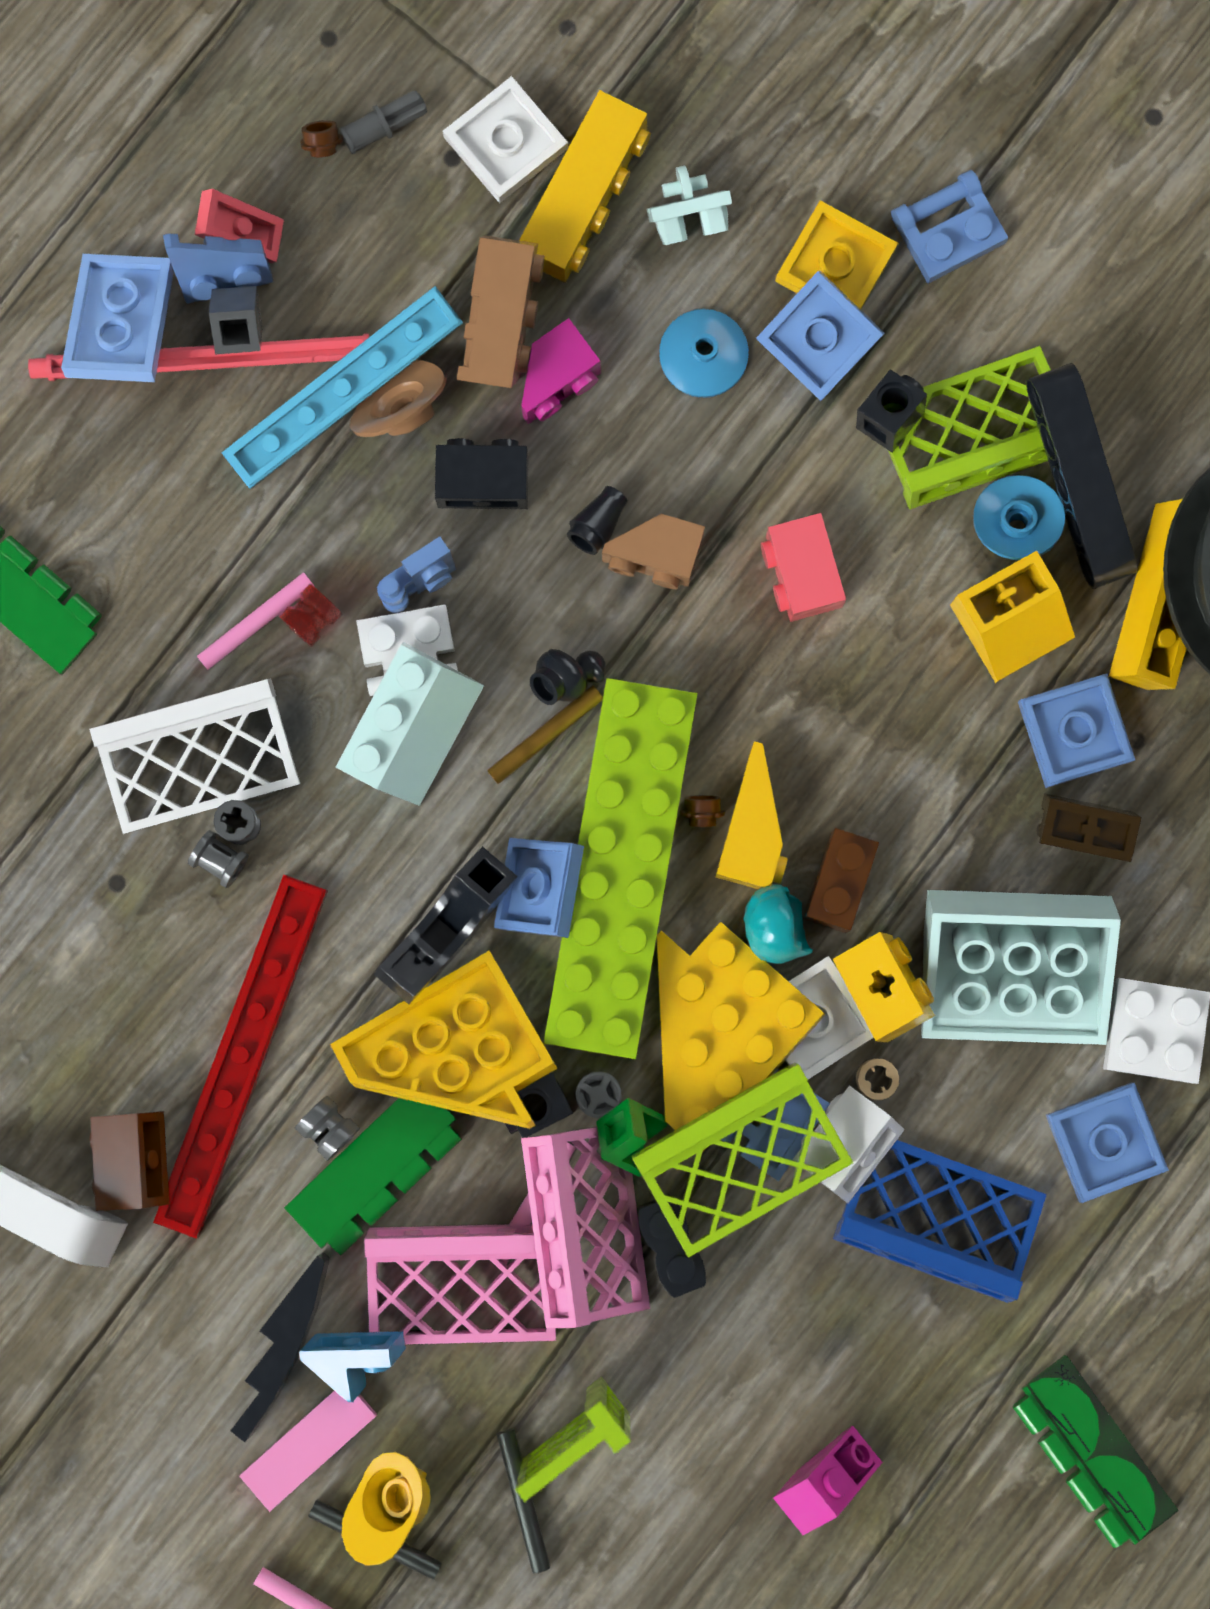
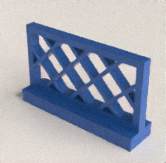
(937, 1258)

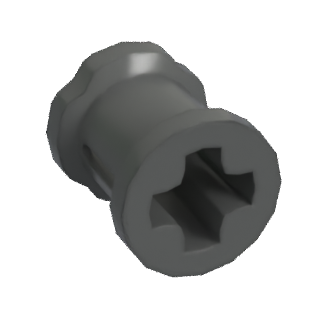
(232, 809)
(218, 859)

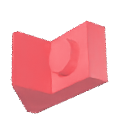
(234, 220)

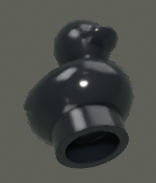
(564, 678)

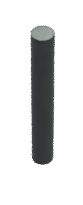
(525, 1510)
(406, 1555)

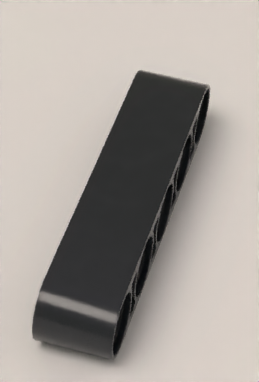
(1081, 475)

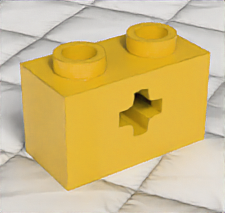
(864, 973)

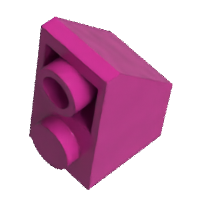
(557, 368)
(828, 1481)

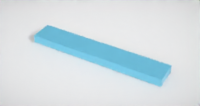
(342, 387)

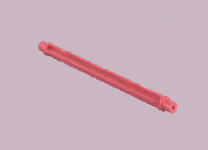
(204, 356)

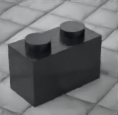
(481, 475)

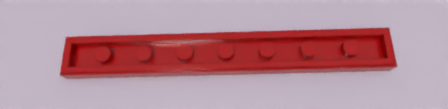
(241, 1056)

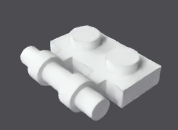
(421, 628)

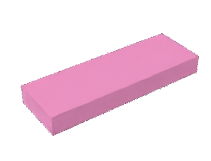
(306, 1447)

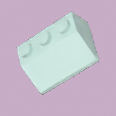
(409, 725)

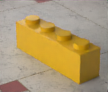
(585, 182)
(1148, 644)

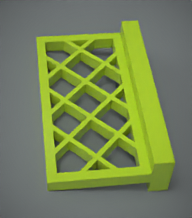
(980, 464)
(718, 1124)
(601, 1420)

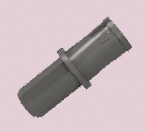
(383, 121)

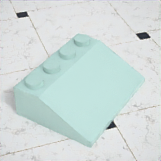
(1019, 966)

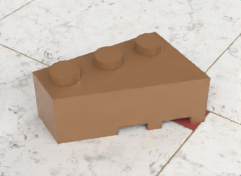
(501, 311)

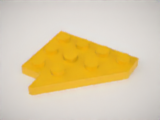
(723, 1022)
(452, 1047)

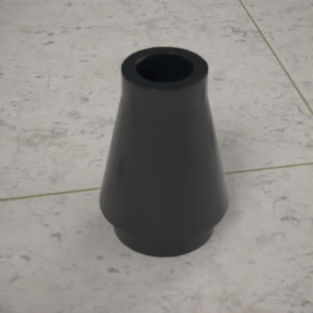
(597, 521)

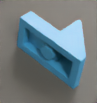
(345, 1358)

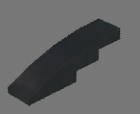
(288, 1332)

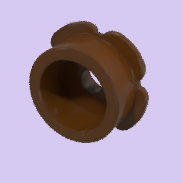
(321, 138)
(702, 810)

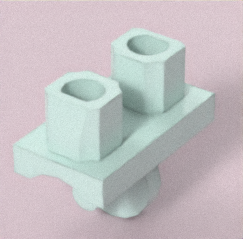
(711, 208)

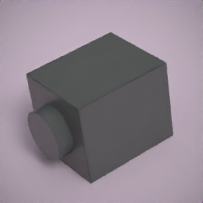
(235, 320)

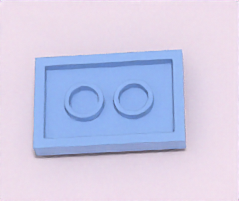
(118, 318)

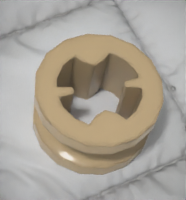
(889, 1072)

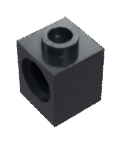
(887, 427)
(557, 1104)

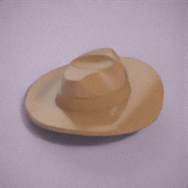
(400, 403)

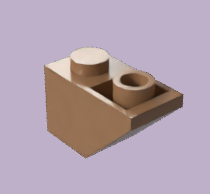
(658, 548)

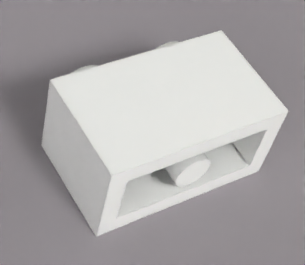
(866, 1135)

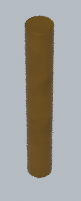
(545, 735)

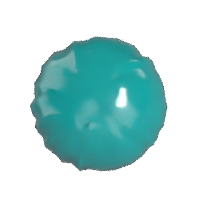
(775, 925)

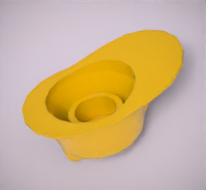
(385, 1508)

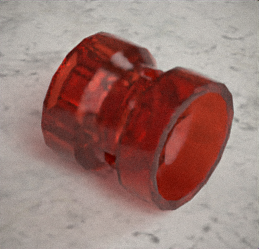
(310, 615)

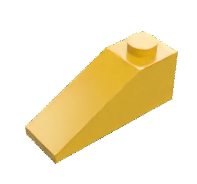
(754, 834)

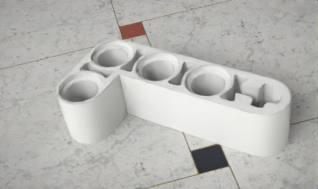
(58, 1223)

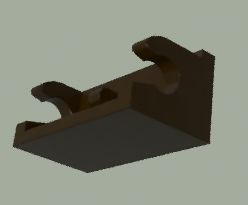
(1088, 827)

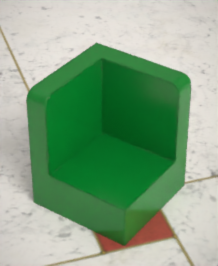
(626, 1131)

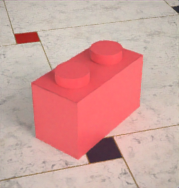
(803, 567)

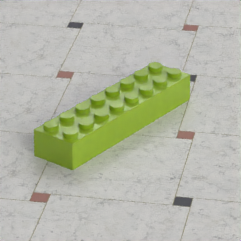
(623, 868)

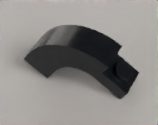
(447, 926)

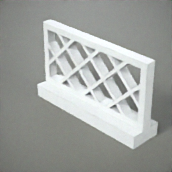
(182, 718)

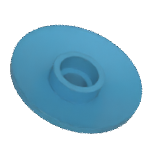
(698, 373)
(1022, 500)

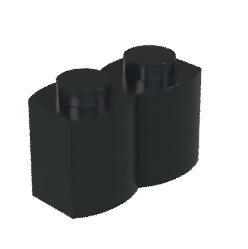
(674, 1268)

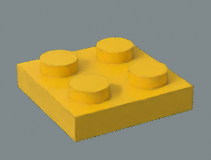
(842, 250)

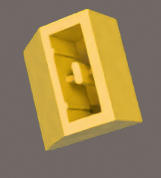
(1014, 616)

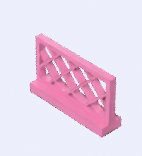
(559, 1230)
(450, 1245)

